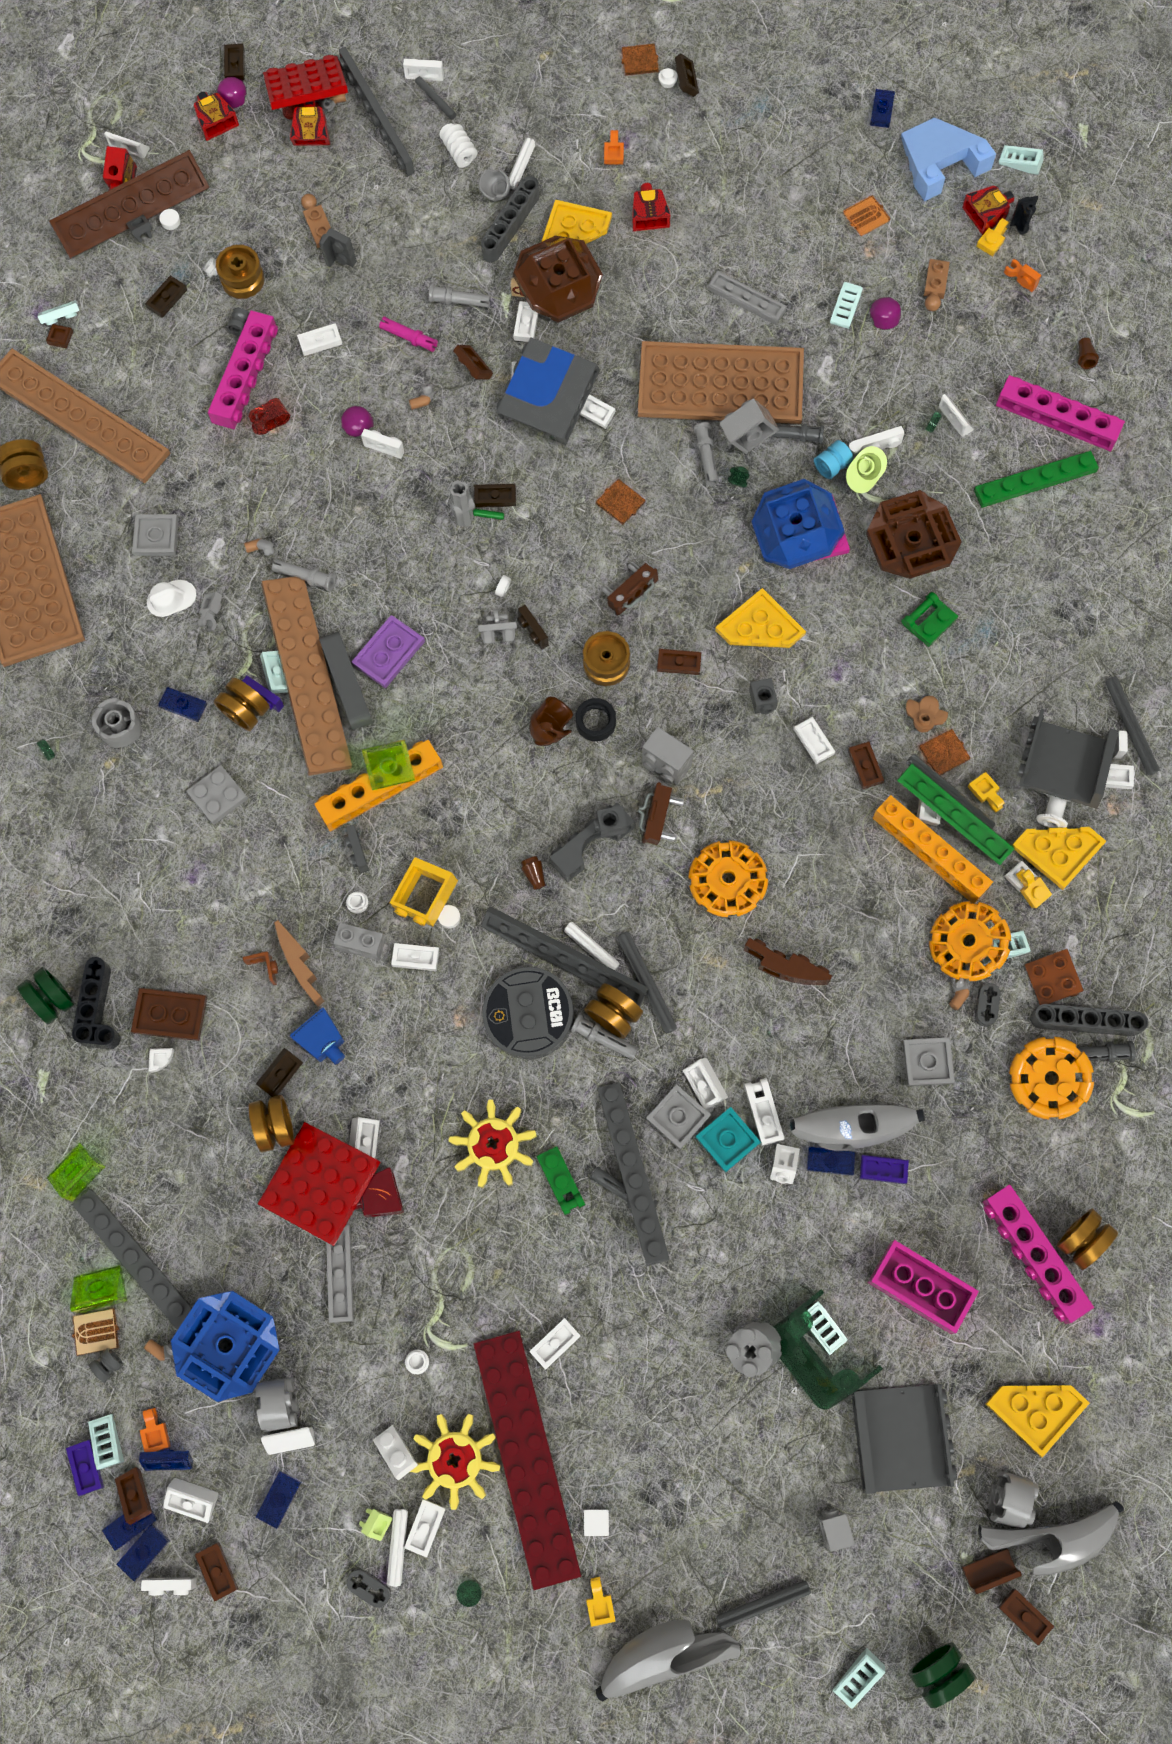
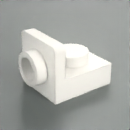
(784, 1164)

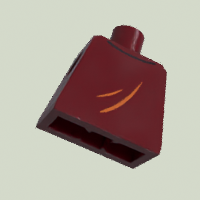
(381, 1196)

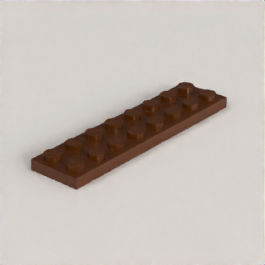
(142, 195)

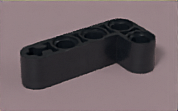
(97, 1002)

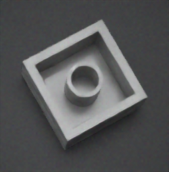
(749, 425)
(667, 756)

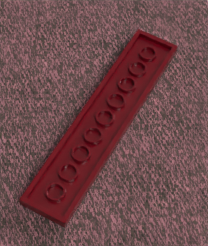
(527, 1461)

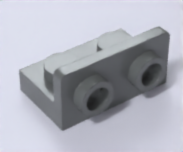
(337, 246)

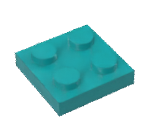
(728, 1139)

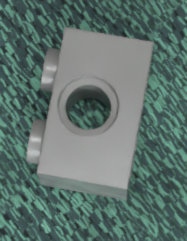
(359, 941)
(835, 1530)

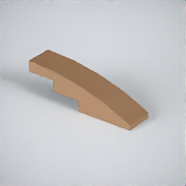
(296, 957)

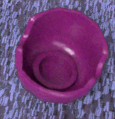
(232, 91)
(885, 313)
(355, 420)

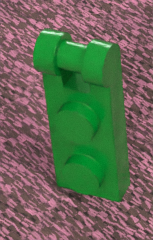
(560, 1179)

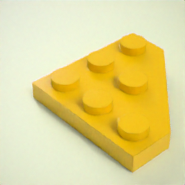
(577, 222)
(760, 624)
(1059, 851)
(1038, 1412)

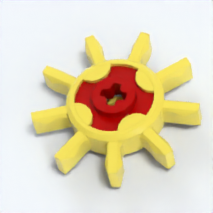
(506, 1148)
(469, 1466)

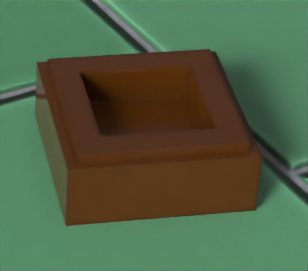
(59, 336)

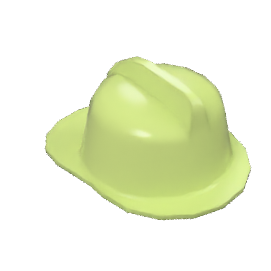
(866, 469)

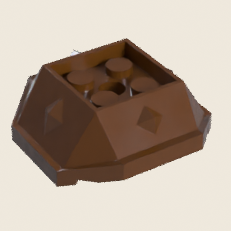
(553, 293)
(918, 518)

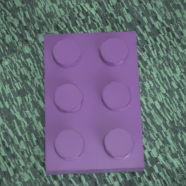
(388, 651)

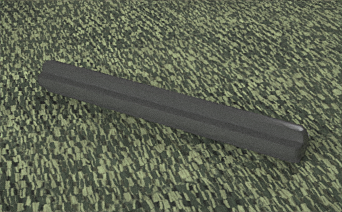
(1132, 725)
(917, 761)
(645, 978)

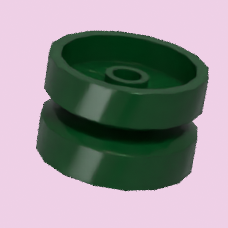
(48, 993)
(942, 1675)

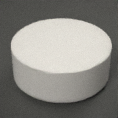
(169, 219)
(503, 586)
(449, 916)

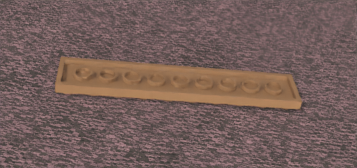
(80, 416)
(306, 676)

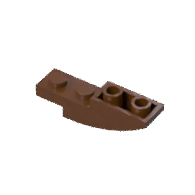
(795, 970)

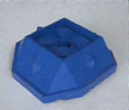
(800, 543)
(217, 1371)

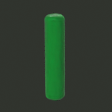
(488, 514)

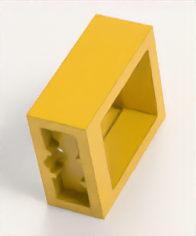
(416, 869)

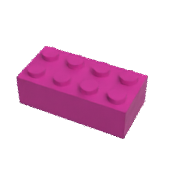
(923, 1287)

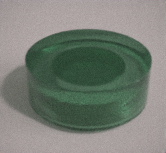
(933, 421)
(45, 749)
(469, 1593)

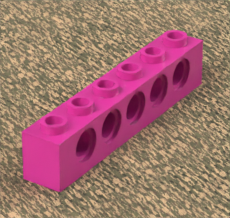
(256, 325)
(1065, 422)
(1078, 1302)

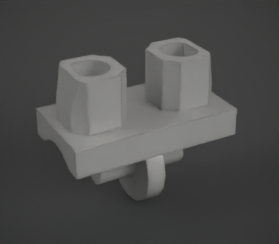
(487, 631)

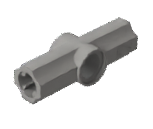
(461, 503)

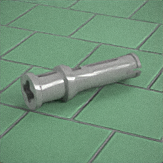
(451, 296)
(705, 445)
(313, 576)
(595, 1033)

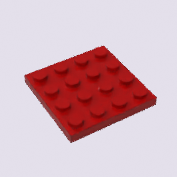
(305, 82)
(319, 1183)

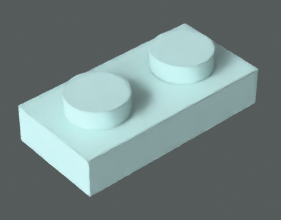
(50, 316)
(273, 672)

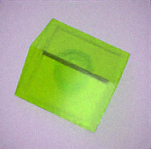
(388, 764)
(75, 1173)
(98, 1290)

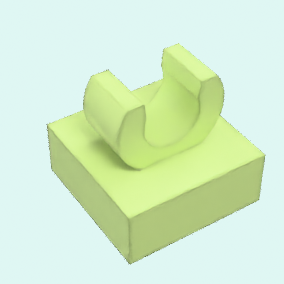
(376, 1524)

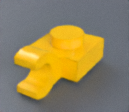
(993, 239)
(986, 789)
(1034, 888)
(600, 1606)

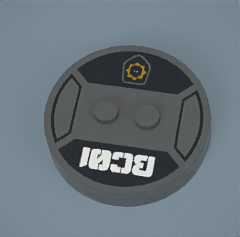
(528, 1013)

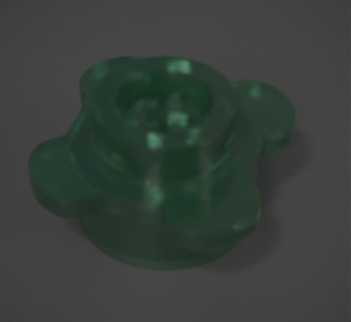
(739, 476)

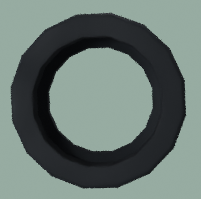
(595, 703)

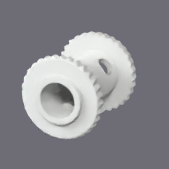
(1054, 813)

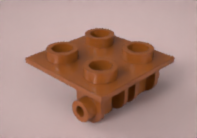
(1054, 977)

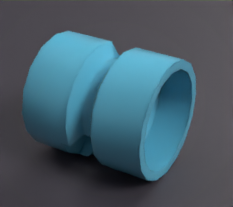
(834, 459)

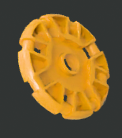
(723, 890)
(979, 950)
(1065, 1082)

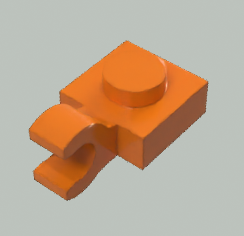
(613, 150)
(1026, 275)
(154, 1436)

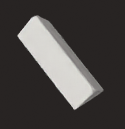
(133, 147)
(955, 416)
(705, 1083)
(364, 1135)
(288, 1440)
(190, 1500)

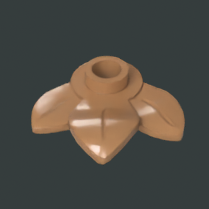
(926, 710)

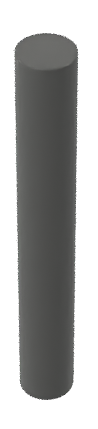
(435, 97)

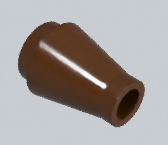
(1087, 355)
(533, 871)

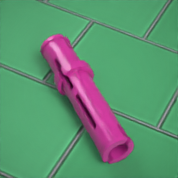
(416, 337)

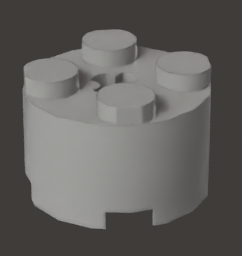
(116, 723)
(747, 1358)
(276, 1404)
(1013, 1500)

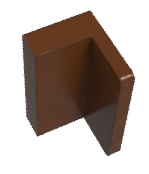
(990, 1571)

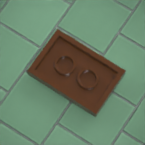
(169, 1014)

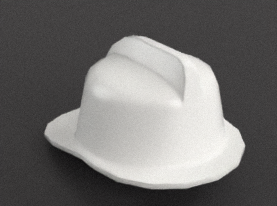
(170, 597)

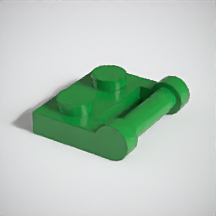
(934, 624)

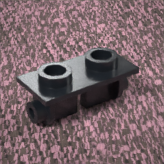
(1023, 213)

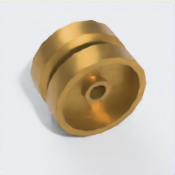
(240, 271)
(22, 464)
(606, 658)
(241, 704)
(613, 1010)
(271, 1123)
(1091, 1242)

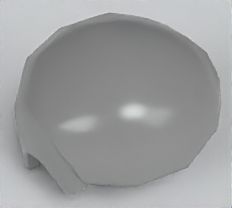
(494, 184)

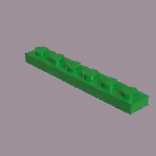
(1036, 479)
(955, 814)

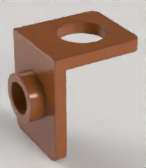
(262, 957)

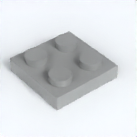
(155, 535)
(217, 795)
(928, 1062)
(678, 1117)

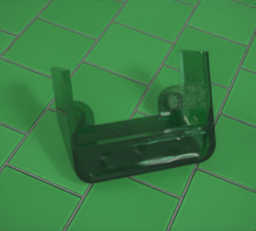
(806, 1365)

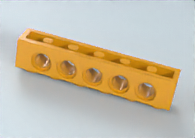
(356, 806)
(932, 849)

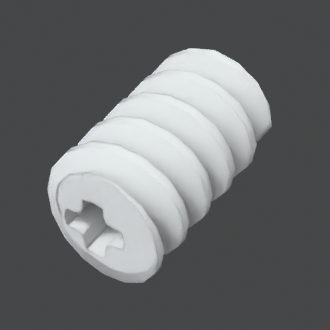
(458, 144)

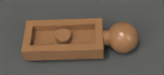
(315, 217)
(935, 283)

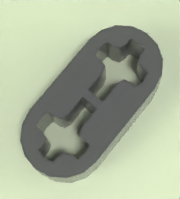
(982, 1004)
(364, 1593)

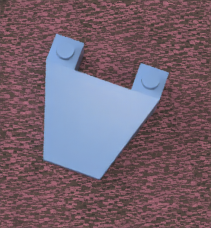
(939, 145)

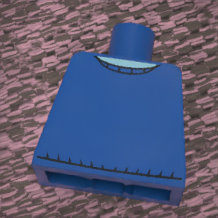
(320, 1037)

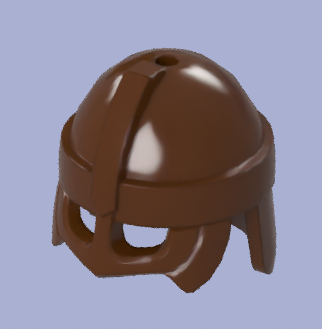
(548, 722)

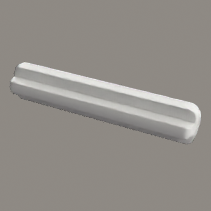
(521, 162)
(590, 946)
(397, 1548)

